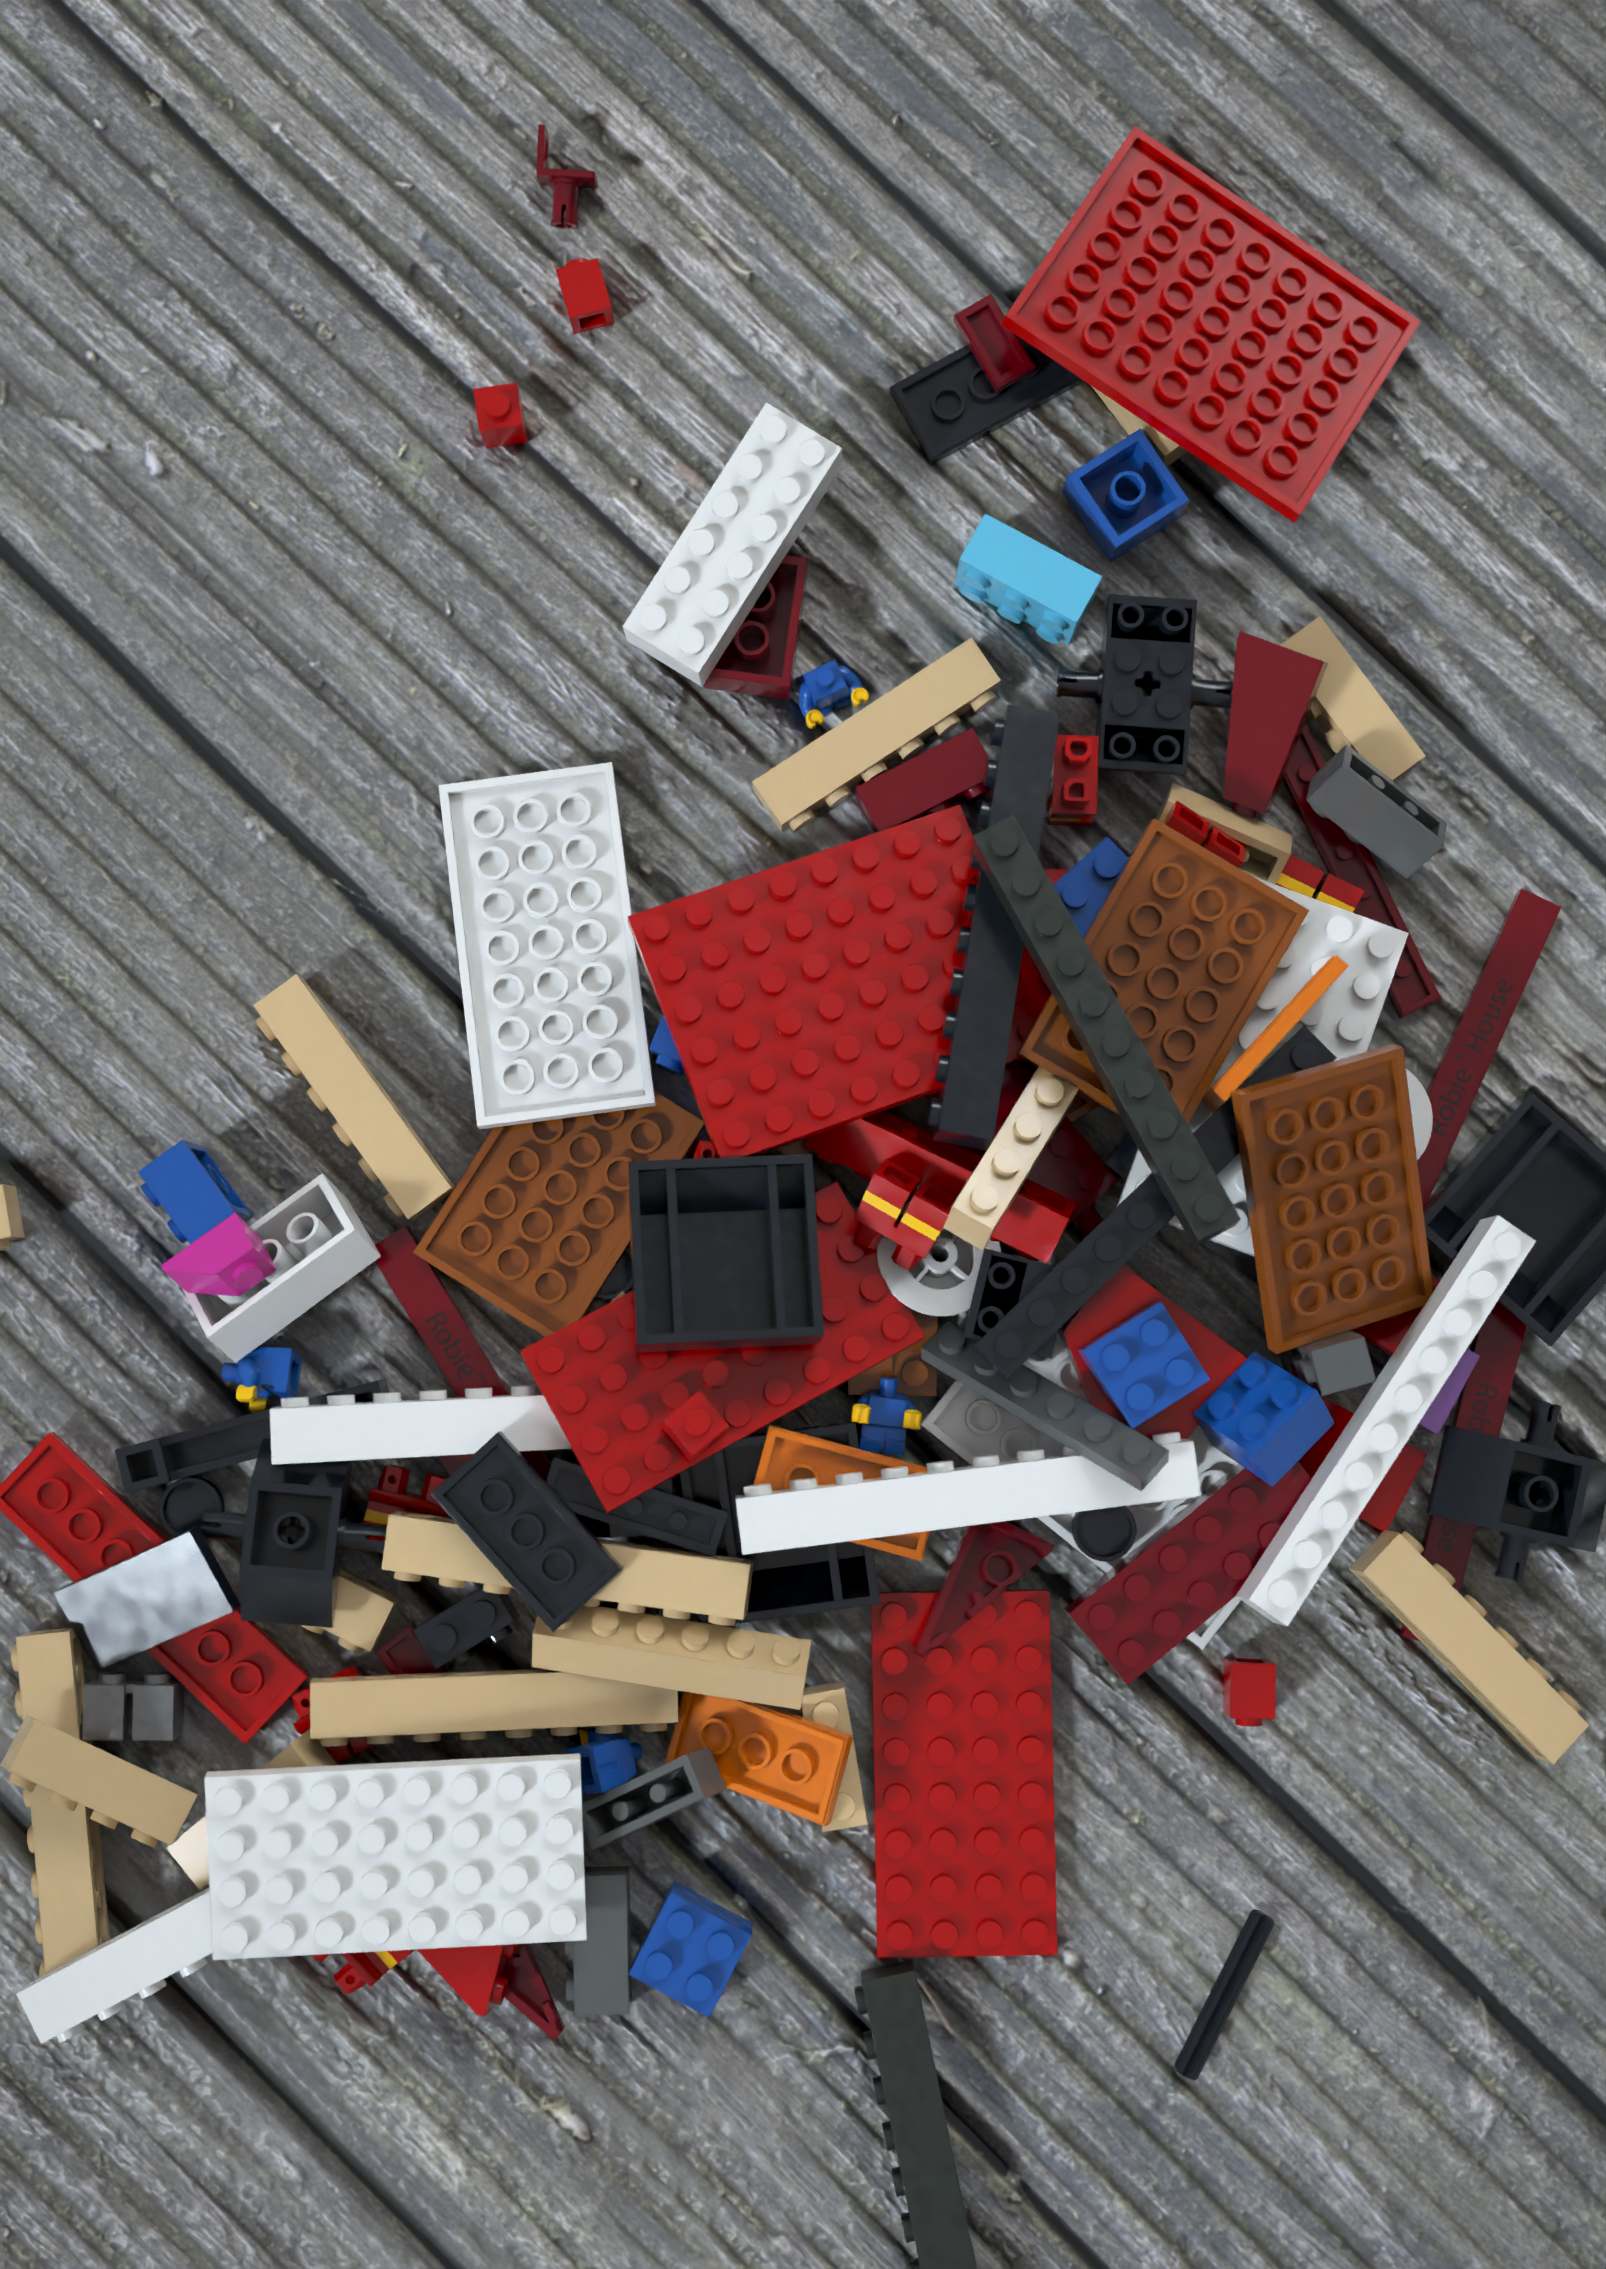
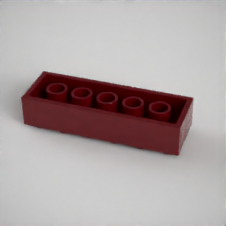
(1185, 1570)

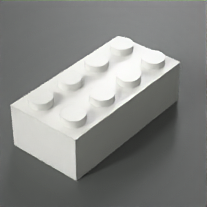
(315, 1248)

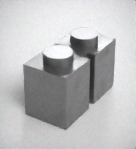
(131, 1707)

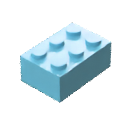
(1026, 580)

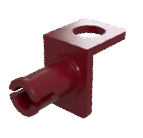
(564, 183)

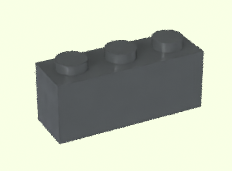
(1376, 812)
(1331, 1363)
(651, 1798)
(604, 1959)

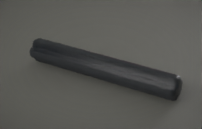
(1224, 1994)

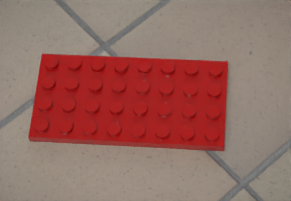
(616, 1399)
(964, 1780)

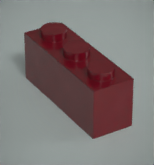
(926, 783)

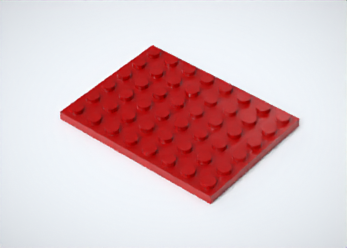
(1212, 323)
(818, 983)

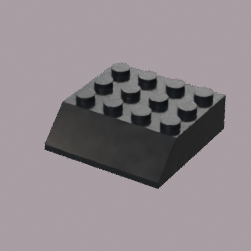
(1549, 1187)
(724, 1253)
(787, 1579)

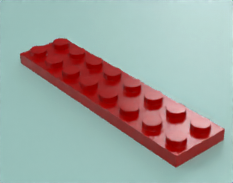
(90, 1526)

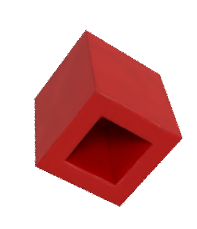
(585, 295)
(500, 415)
(694, 1425)
(1249, 1690)

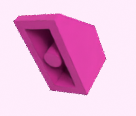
(222, 1260)

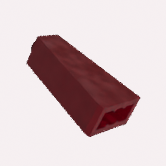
(1266, 718)

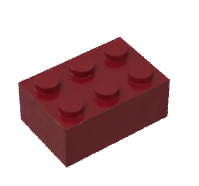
(765, 646)

